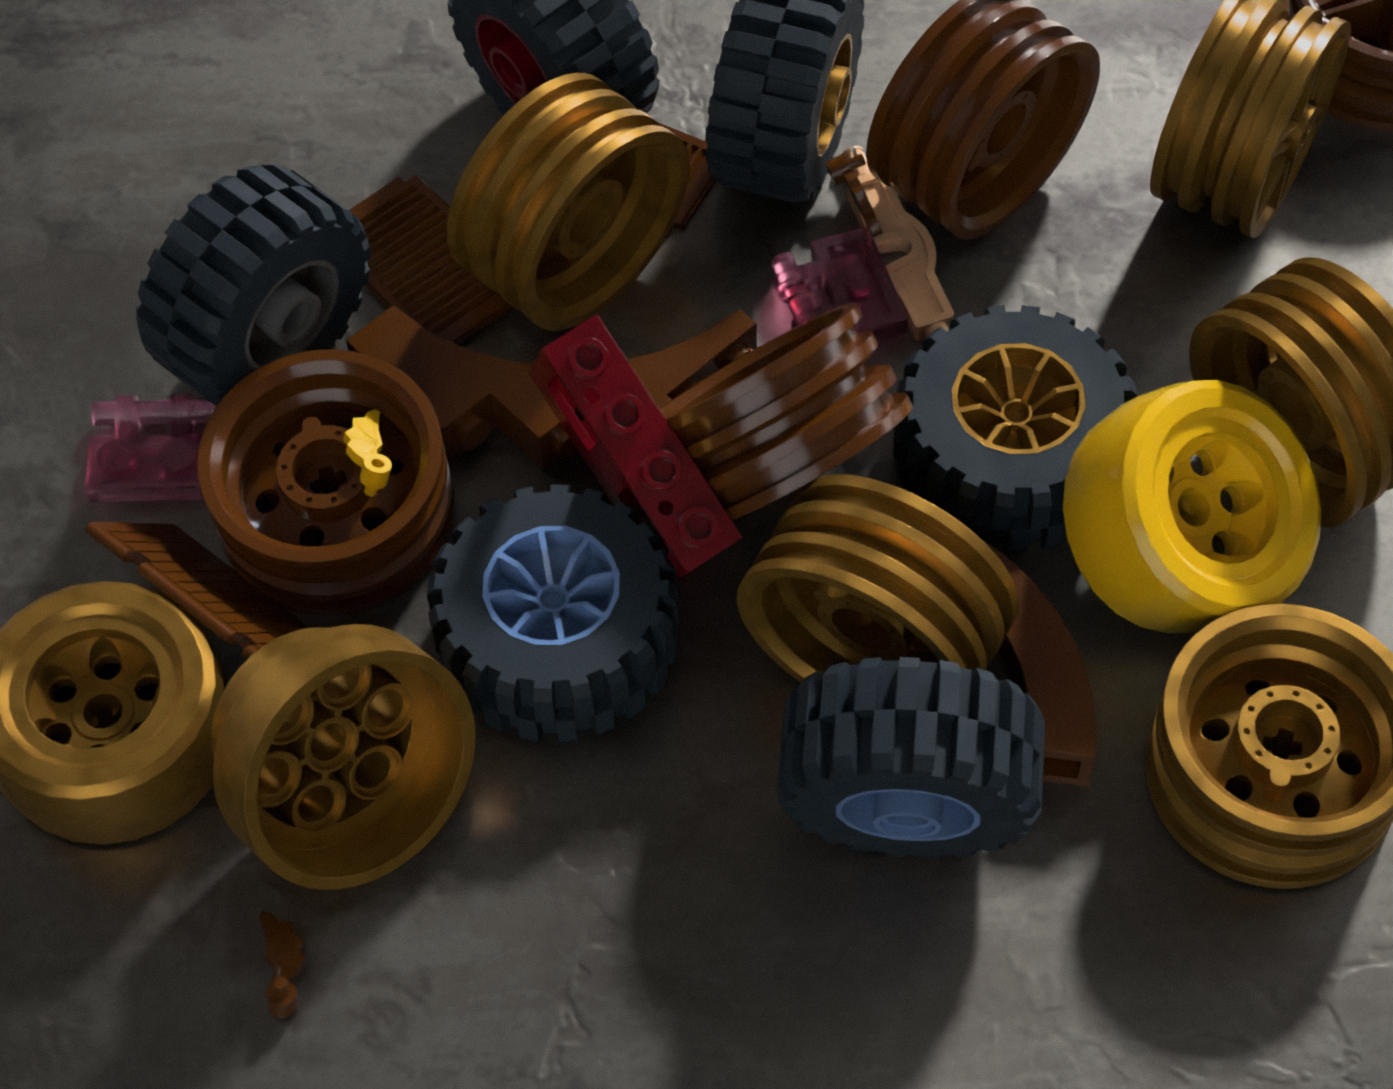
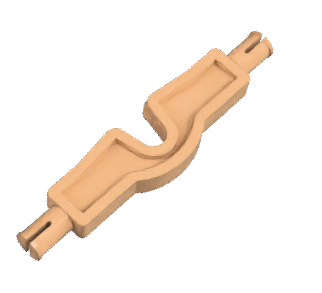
(914, 273)

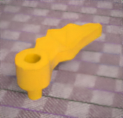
(364, 447)

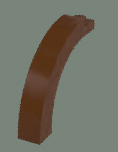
(1048, 666)

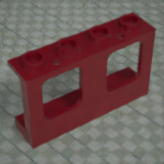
(631, 443)

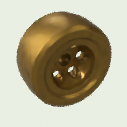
(157, 752)

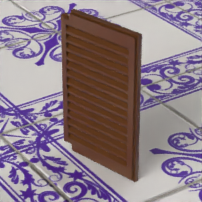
(414, 264)

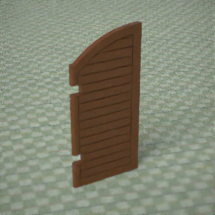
(198, 582)

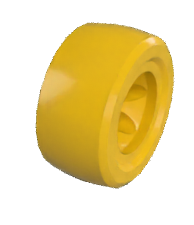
(1149, 521)

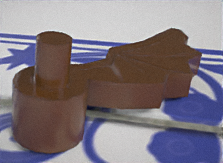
(841, 171)
(286, 958)

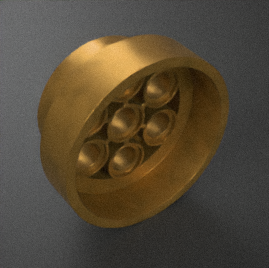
(340, 753)

